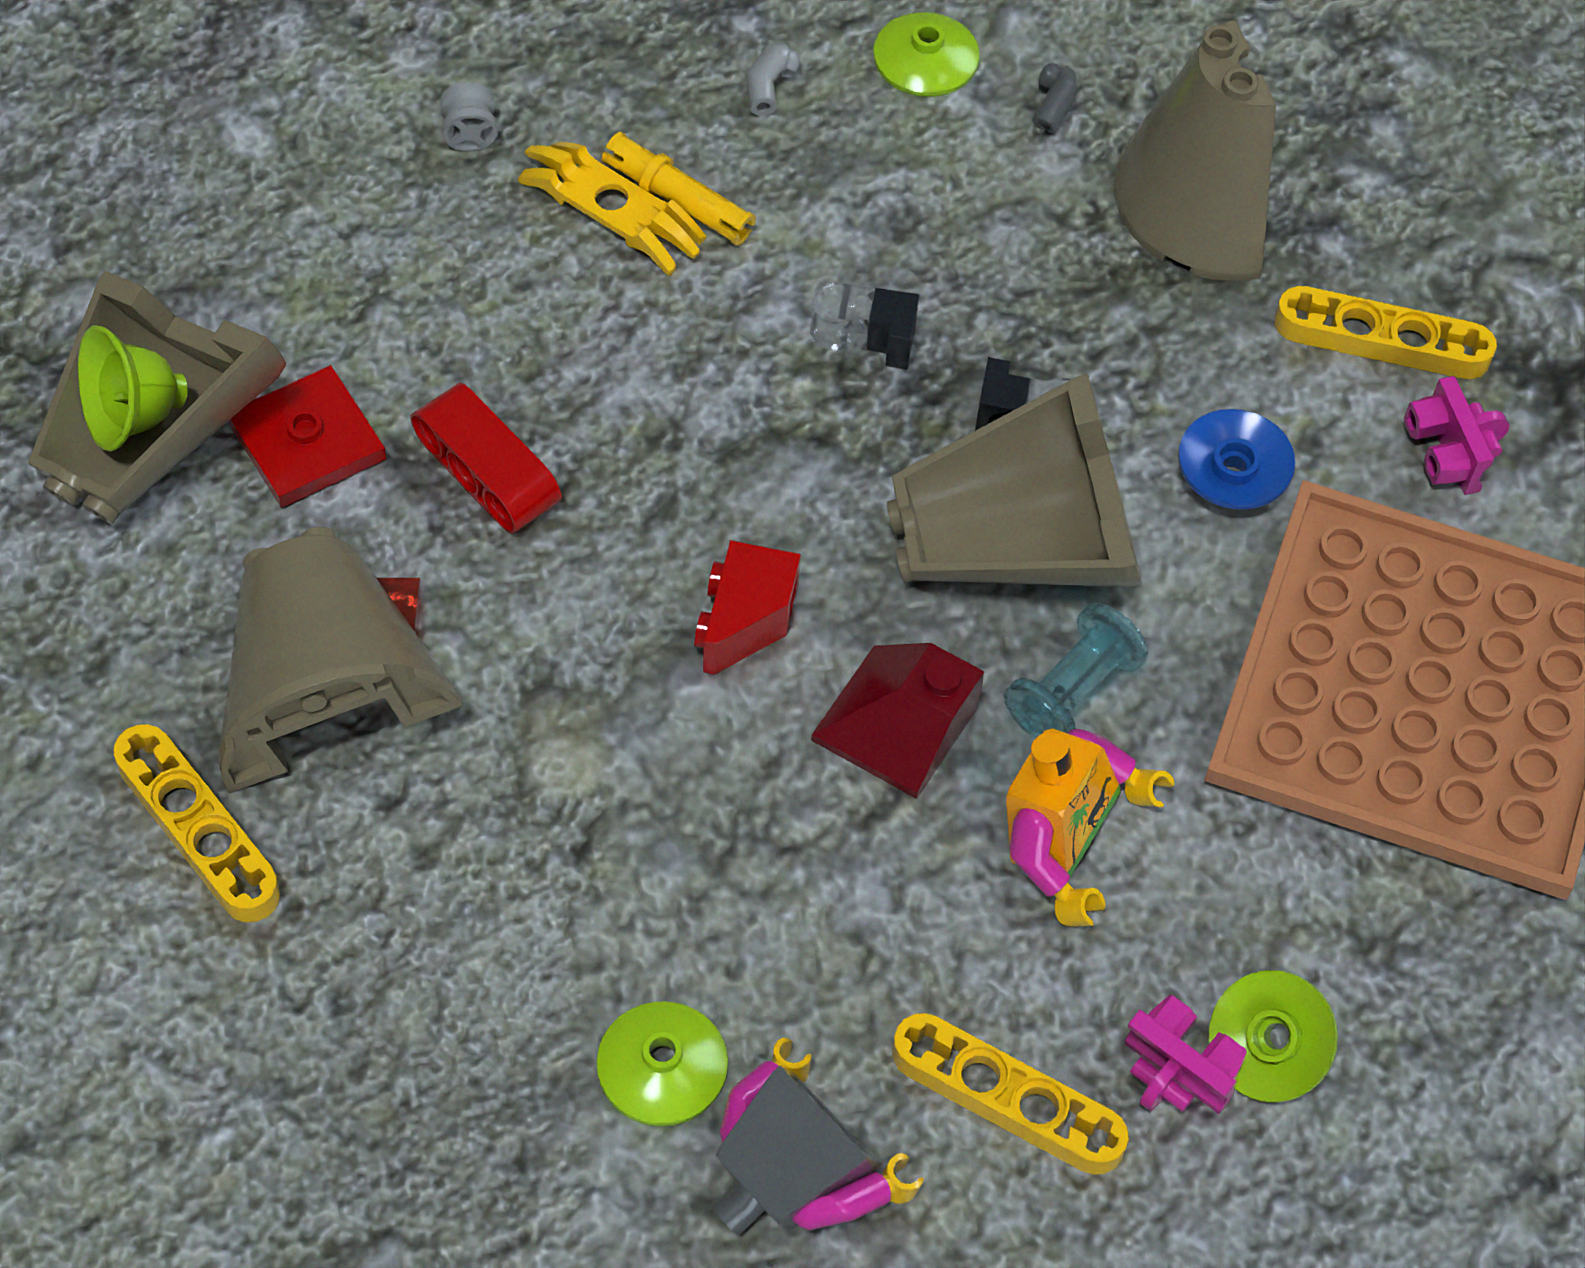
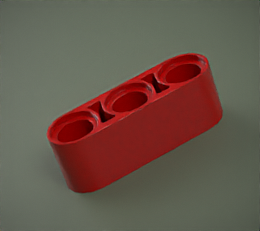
(486, 457)

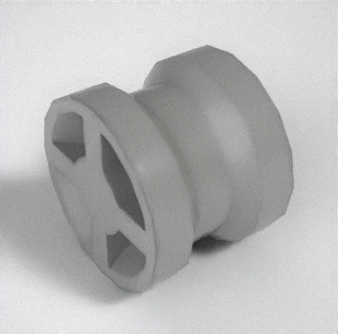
(468, 116)

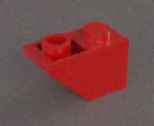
(751, 604)

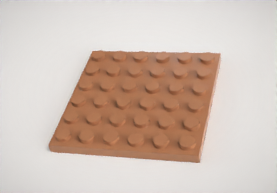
(1417, 691)

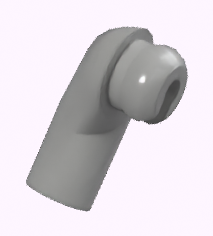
(760, 77)

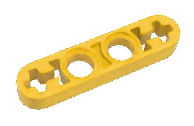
(1383, 340)
(199, 819)
(1015, 1083)

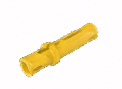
(661, 177)

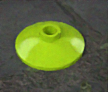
(926, 54)
(1249, 1014)
(666, 1090)

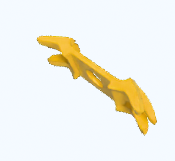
(634, 221)

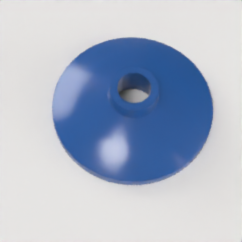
(1242, 442)

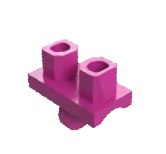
(1465, 435)
(1204, 1075)

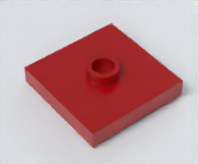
(307, 436)

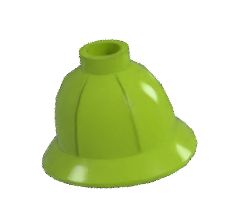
(124, 388)

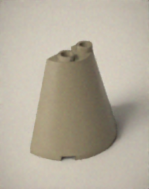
(1201, 164)
(221, 376)
(1019, 501)
(313, 645)

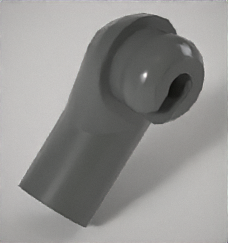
(1061, 94)

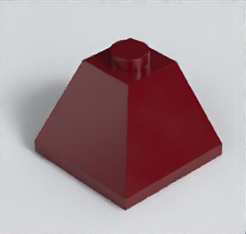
(902, 713)

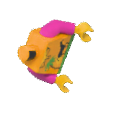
(1061, 805)

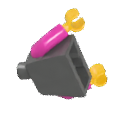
(797, 1155)

